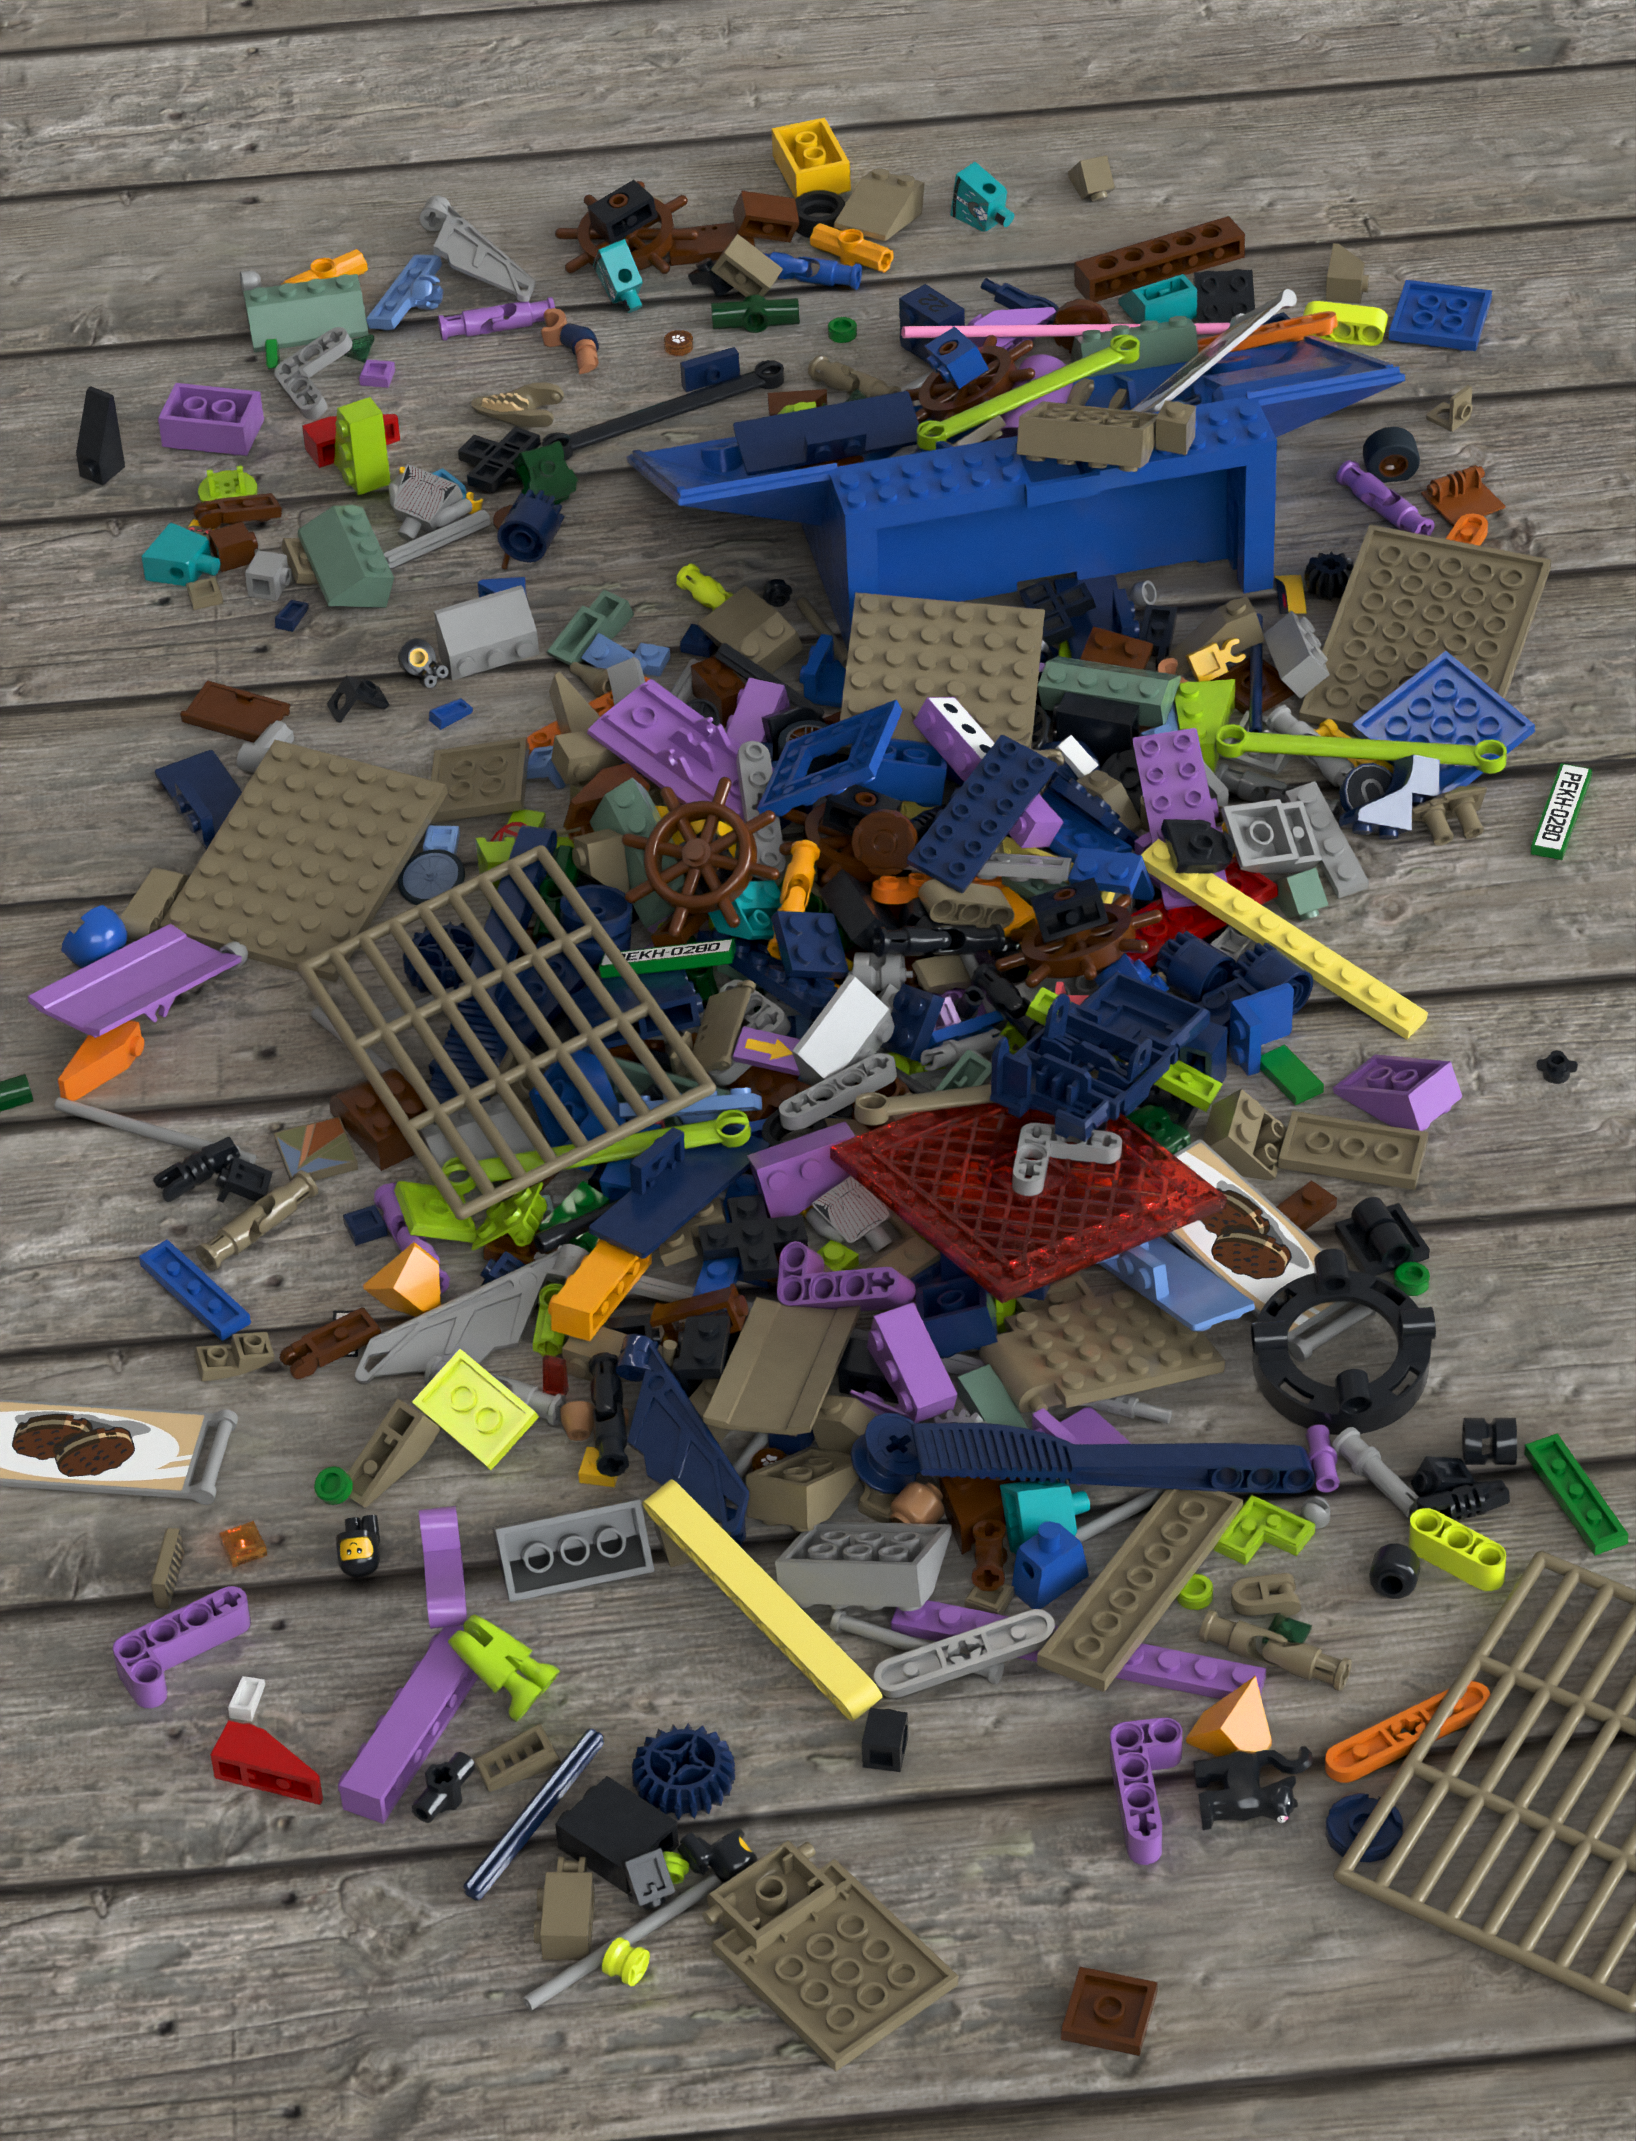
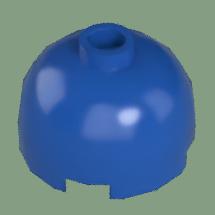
(95, 938)

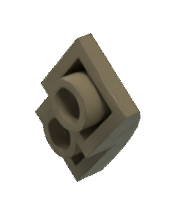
(941, 974)
(242, 1356)

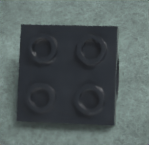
(1380, 1237)

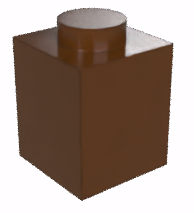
(233, 546)

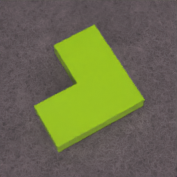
(1261, 1523)

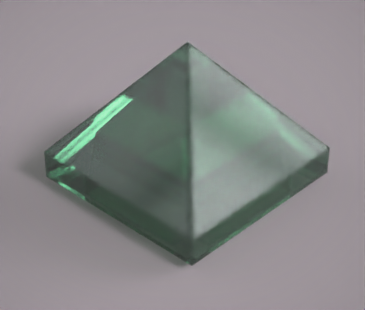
(360, 348)
(1289, 1628)

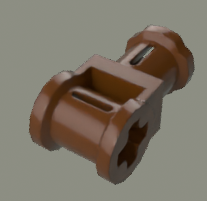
(989, 1554)

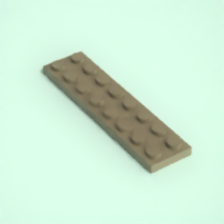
(1138, 1586)

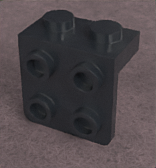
(1223, 294)
(701, 1350)

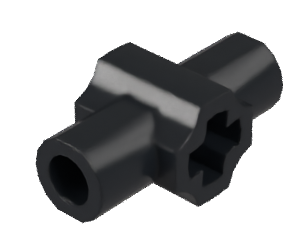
(443, 1787)

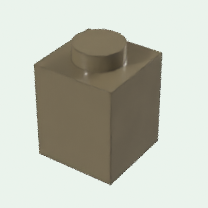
(1175, 427)

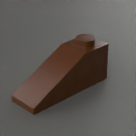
(588, 799)

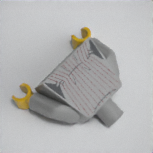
(427, 501)
(850, 1214)

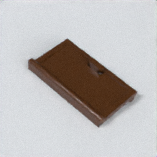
(710, 244)
(233, 711)

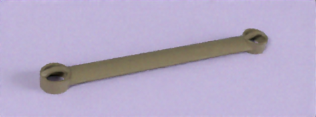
(876, 1108)

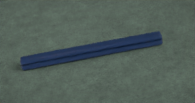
(533, 1814)

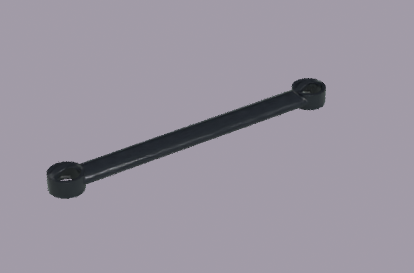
(671, 408)

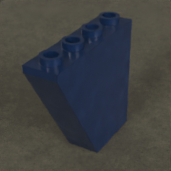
(668, 988)

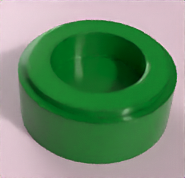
(842, 330)
(1412, 1278)
(333, 1485)

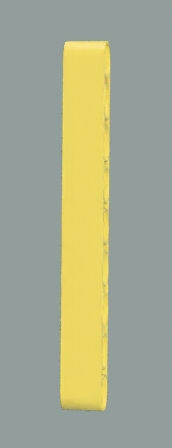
(762, 1600)

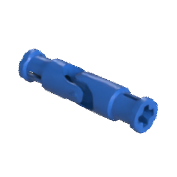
(828, 274)

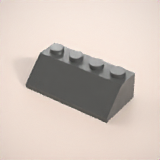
(573, 1549)

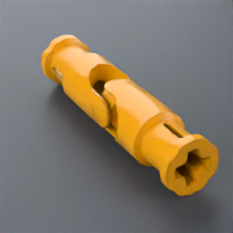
(798, 881)

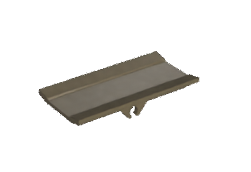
(780, 1368)

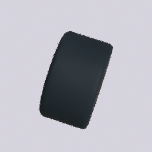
(1391, 454)

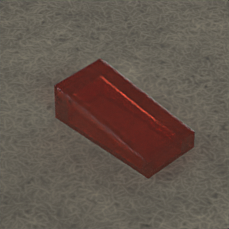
(555, 1376)

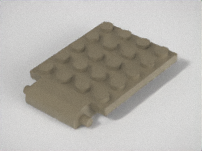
(1096, 1351)
(824, 1952)

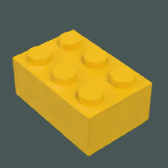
(811, 157)

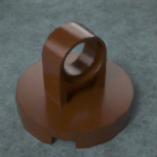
(1078, 312)
(884, 841)

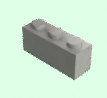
(1297, 653)

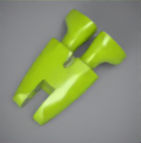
(497, 1658)

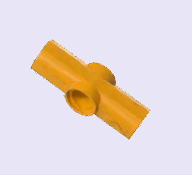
(851, 247)
(324, 268)

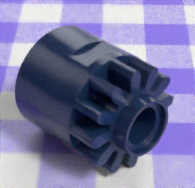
(530, 526)
(1194, 966)
(1268, 968)

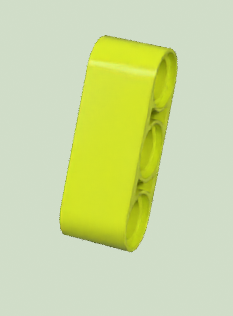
(1355, 323)
(1457, 1549)

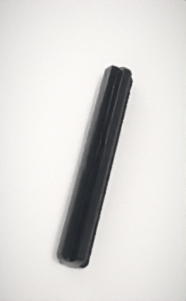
(749, 669)

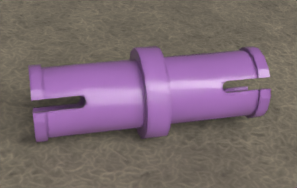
(1322, 1458)

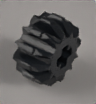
(1328, 575)

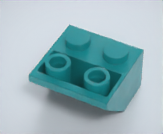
(1161, 300)
(754, 909)

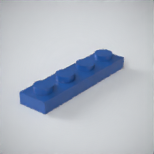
(195, 1290)

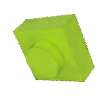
(838, 1256)

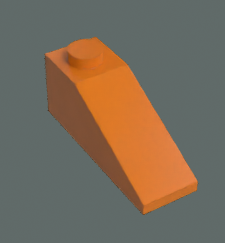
(101, 1060)

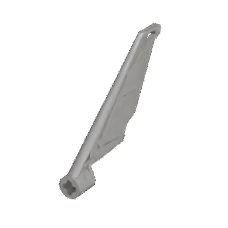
(471, 251)
(474, 1322)

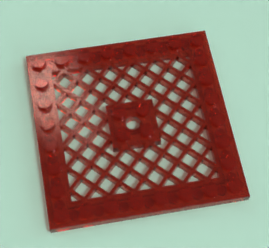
(1007, 1275)

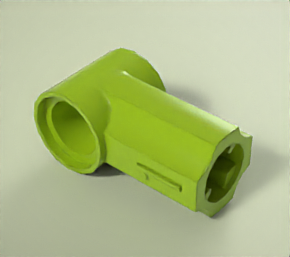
(545, 1340)

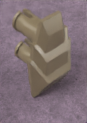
(1458, 803)

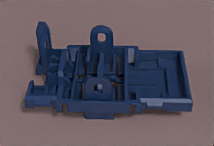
(1117, 1020)

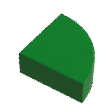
(272, 353)

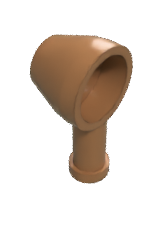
(578, 1419)

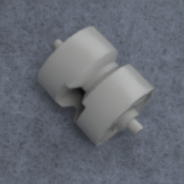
(879, 972)

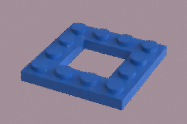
(869, 734)

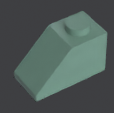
(1301, 894)

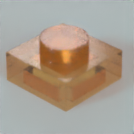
(243, 1544)

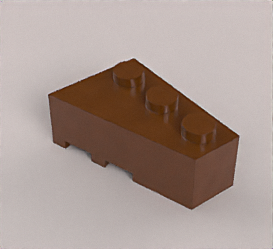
(971, 1501)

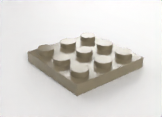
(481, 778)

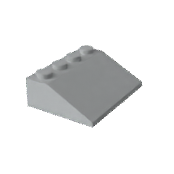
(864, 1564)

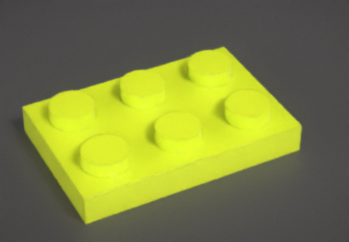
(475, 1409)

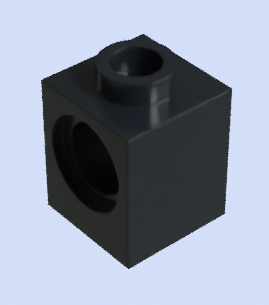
(885, 1739)

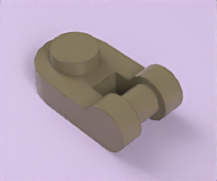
(1252, 1597)

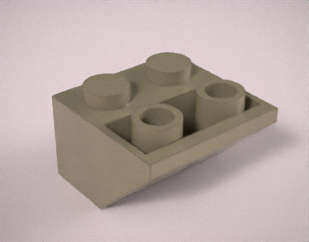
(1245, 1136)

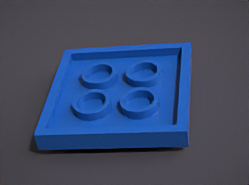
(1440, 315)

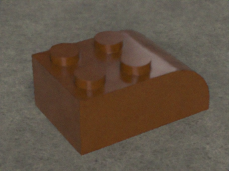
(371, 1123)

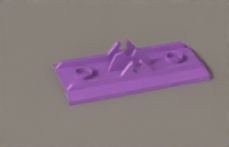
(671, 744)
(131, 982)

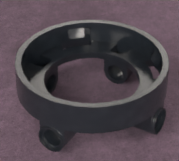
(1353, 1399)

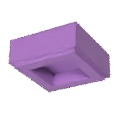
(377, 373)

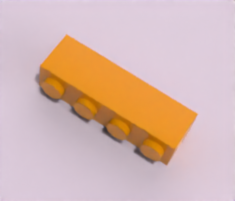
(595, 1290)

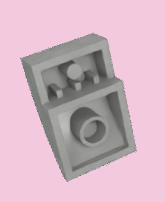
(1272, 836)

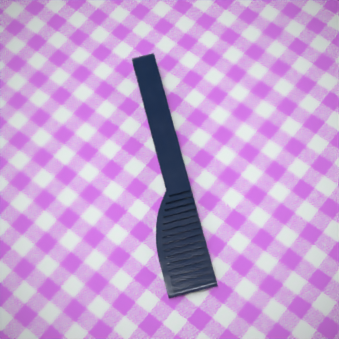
(527, 838)
(1024, 1453)

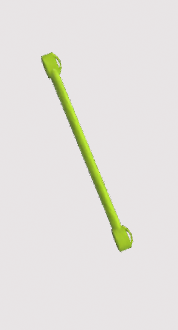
(1029, 391)
(1359, 748)
(695, 1135)

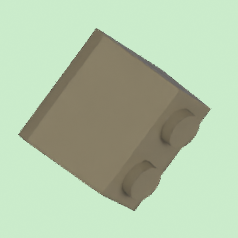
(904, 1255)

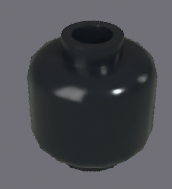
(1394, 1571)

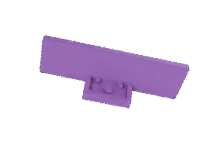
(1174, 788)

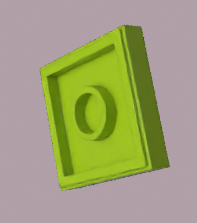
(430, 1215)

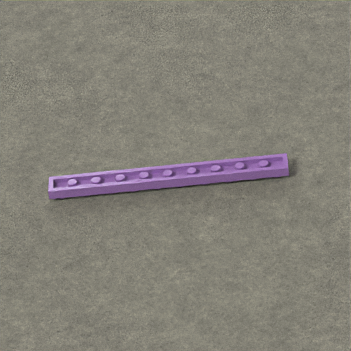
(1147, 1665)

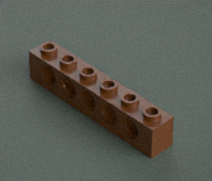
(1159, 259)

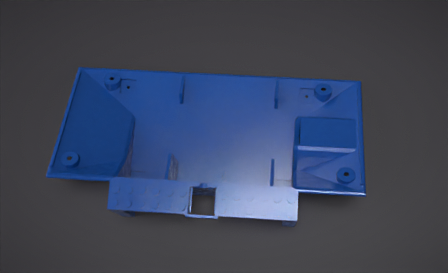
(985, 517)

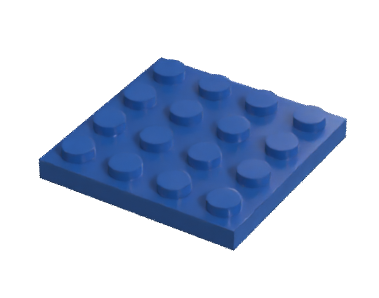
(1446, 707)

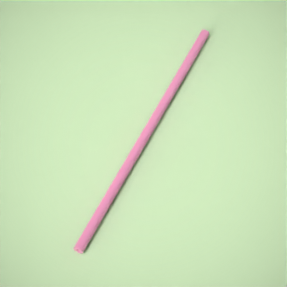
(1036, 330)

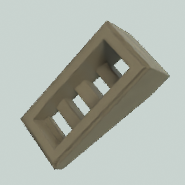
(520, 1744)

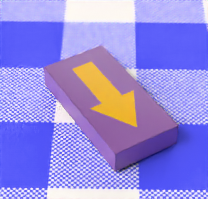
(766, 1050)

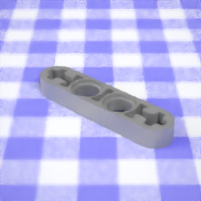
(803, 1108)

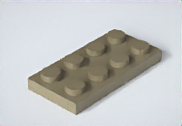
(1353, 1150)

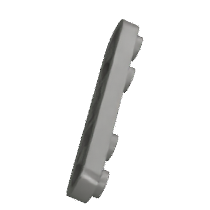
(754, 773)
(929, 1664)

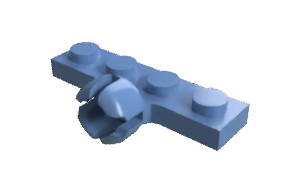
(409, 290)
(705, 1109)

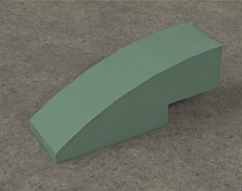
(605, 616)
(986, 1395)

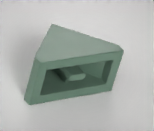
(967, 1072)

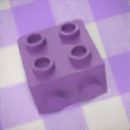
(1080, 1428)

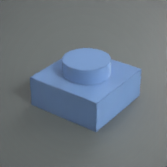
(654, 656)

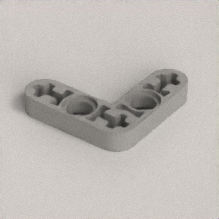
(293, 376)
(761, 1020)
(1040, 1142)

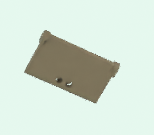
(721, 1027)

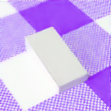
(1076, 757)
(246, 1698)

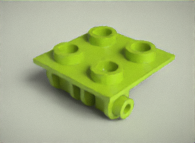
(516, 1216)

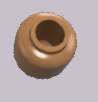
(917, 1504)

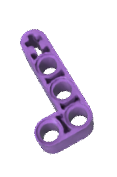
(816, 1284)
(443, 1567)
(176, 1637)
(1134, 1752)

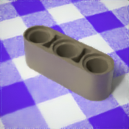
(152, 902)
(977, 905)

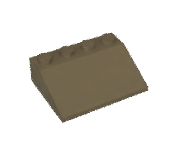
(1087, 435)

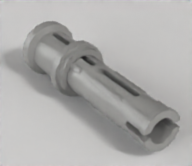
(1367, 1462)

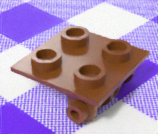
(1462, 495)

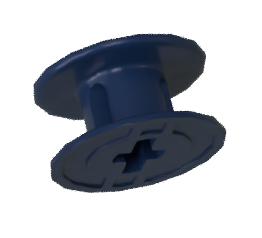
(886, 1454)

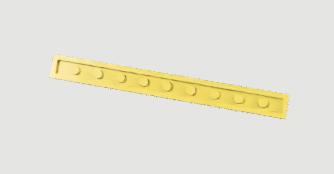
(1265, 926)

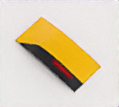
(1290, 594)

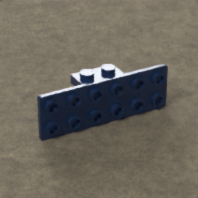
(826, 433)
(1111, 613)
(200, 792)
(981, 813)
(671, 1188)

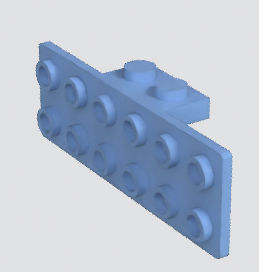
(1179, 1285)

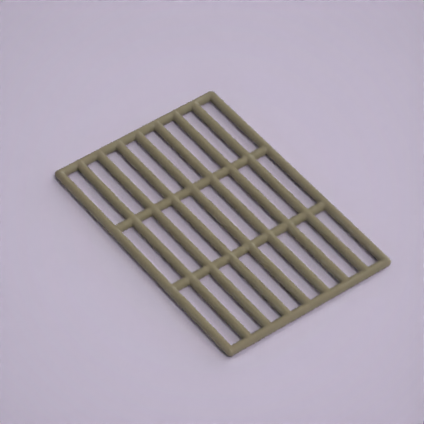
(528, 1066)
(1517, 1811)

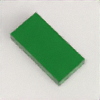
(1290, 1075)

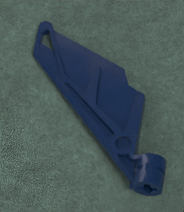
(675, 1438)

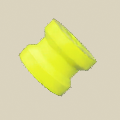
(625, 1961)

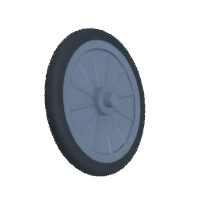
(430, 875)

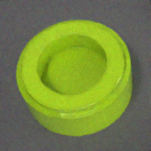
(1196, 1593)

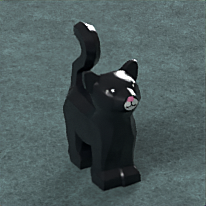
(1242, 1792)

